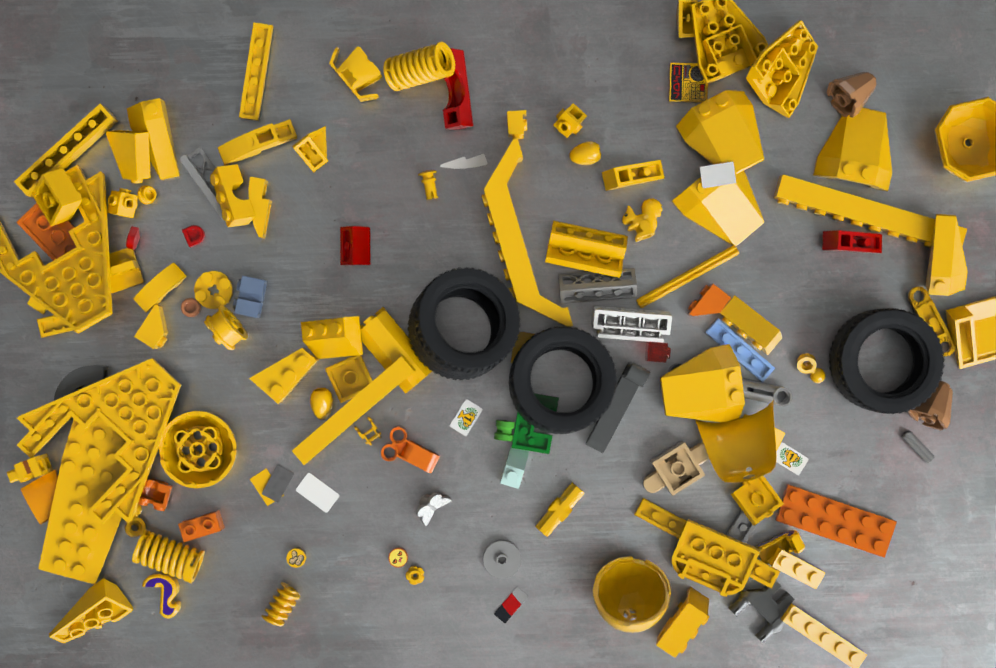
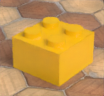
(57, 196)

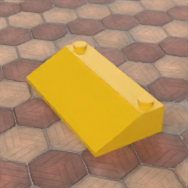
(973, 332)

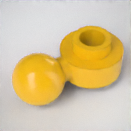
(816, 374)
(138, 522)

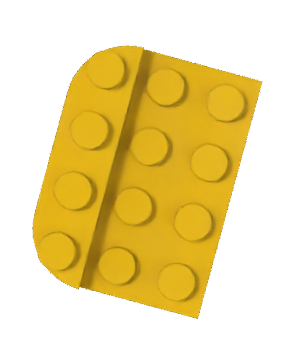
(713, 559)

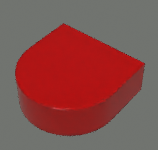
(194, 235)
(133, 238)

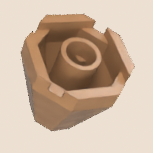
(851, 92)
(936, 409)

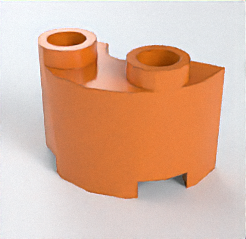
(156, 493)

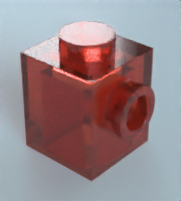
(657, 352)

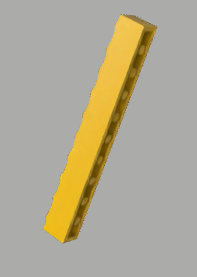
(857, 210)

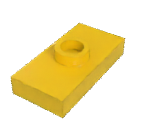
(52, 326)

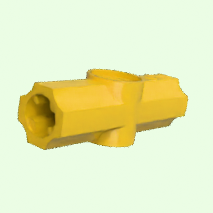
(559, 509)

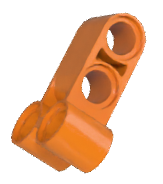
(410, 452)

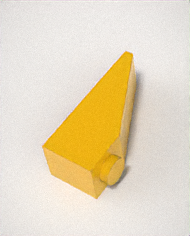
(632, 175)

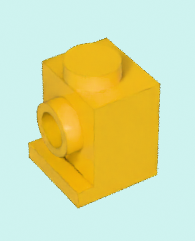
(516, 124)

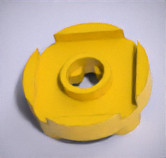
(206, 281)

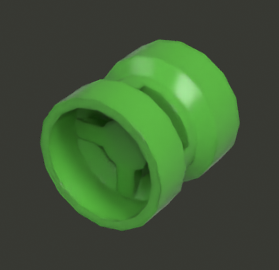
(504, 430)

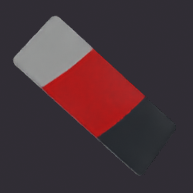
(511, 605)

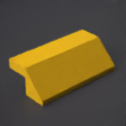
(586, 249)

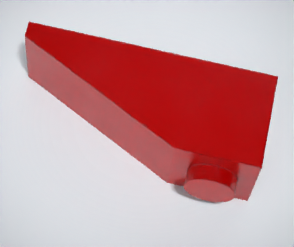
(852, 241)

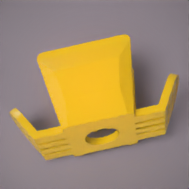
(357, 72)

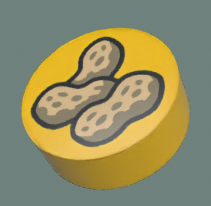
(296, 557)

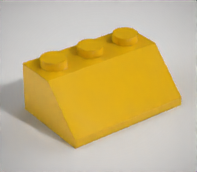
(333, 337)

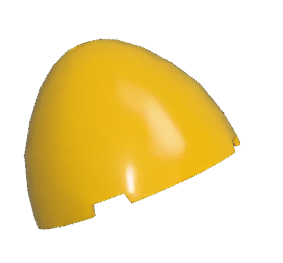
(631, 586)

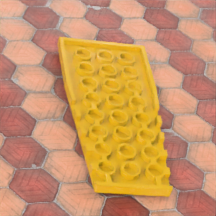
(74, 539)

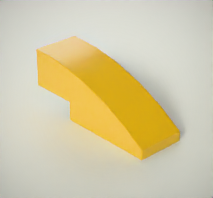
(260, 205)

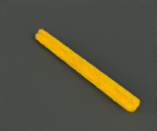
(687, 276)

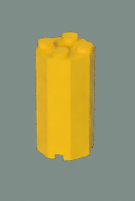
(388, 343)

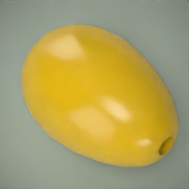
(585, 153)
(321, 403)

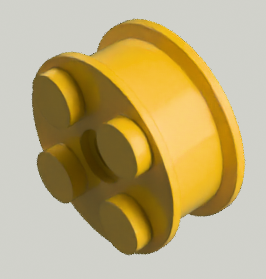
(226, 328)

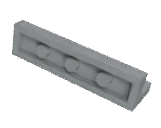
(199, 177)
(597, 289)

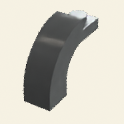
(79, 378)

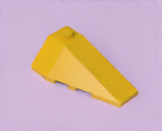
(153, 118)
(947, 261)
(97, 606)

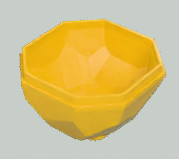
(972, 122)

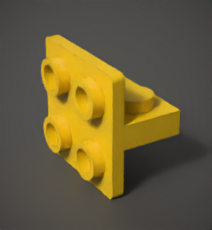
(124, 270)

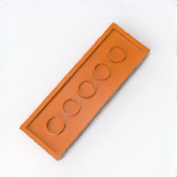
(836, 520)

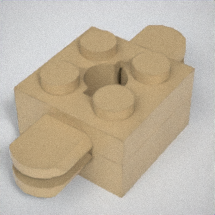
(676, 468)

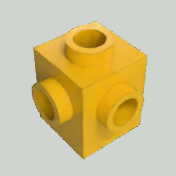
(570, 120)
(122, 203)

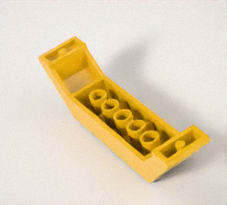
(511, 242)

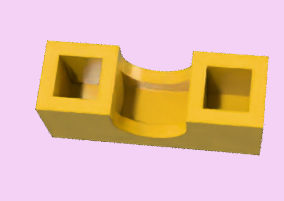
(234, 210)

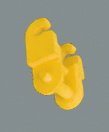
(374, 427)

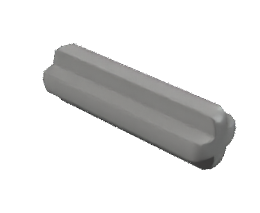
(918, 446)

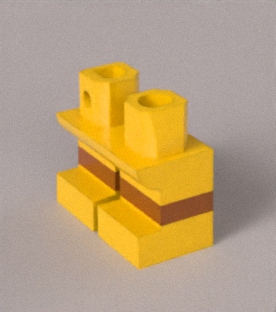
(30, 468)

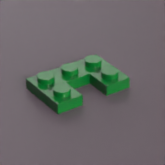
(524, 435)

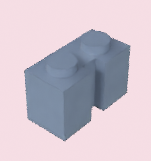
(250, 296)

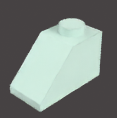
(514, 467)

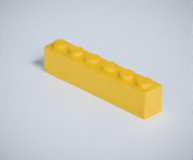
(68, 147)

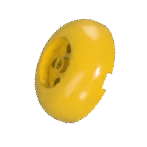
(185, 468)

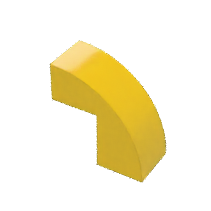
(159, 286)

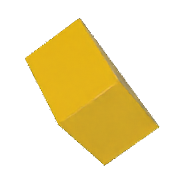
(684, 18)

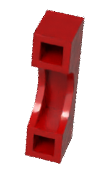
(458, 110)

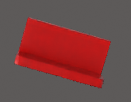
(354, 245)

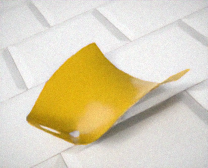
(741, 445)

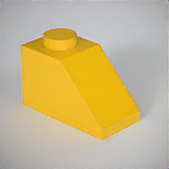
(153, 329)

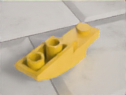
(256, 141)

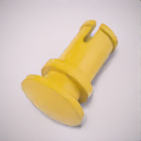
(429, 183)

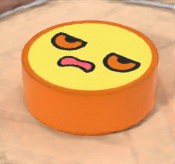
(398, 557)

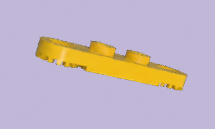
(930, 314)

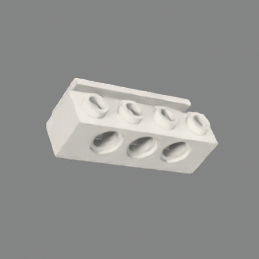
(632, 319)

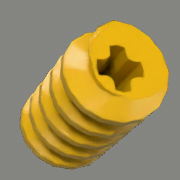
(282, 605)

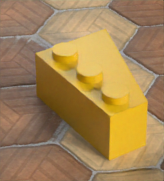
(751, 325)
(285, 374)
(684, 623)

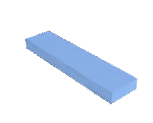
(744, 352)

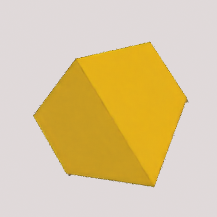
(313, 149)

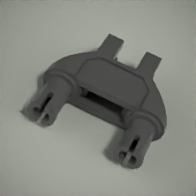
(766, 606)

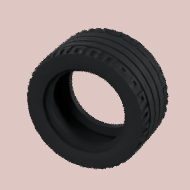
(490, 296)
(595, 357)
(926, 367)

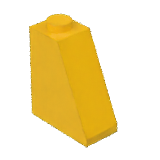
(131, 153)

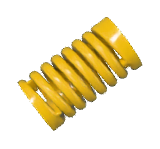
(419, 66)
(186, 572)

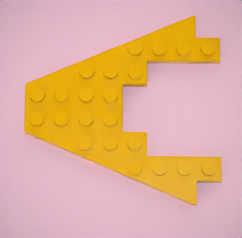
(78, 282)
(130, 402)

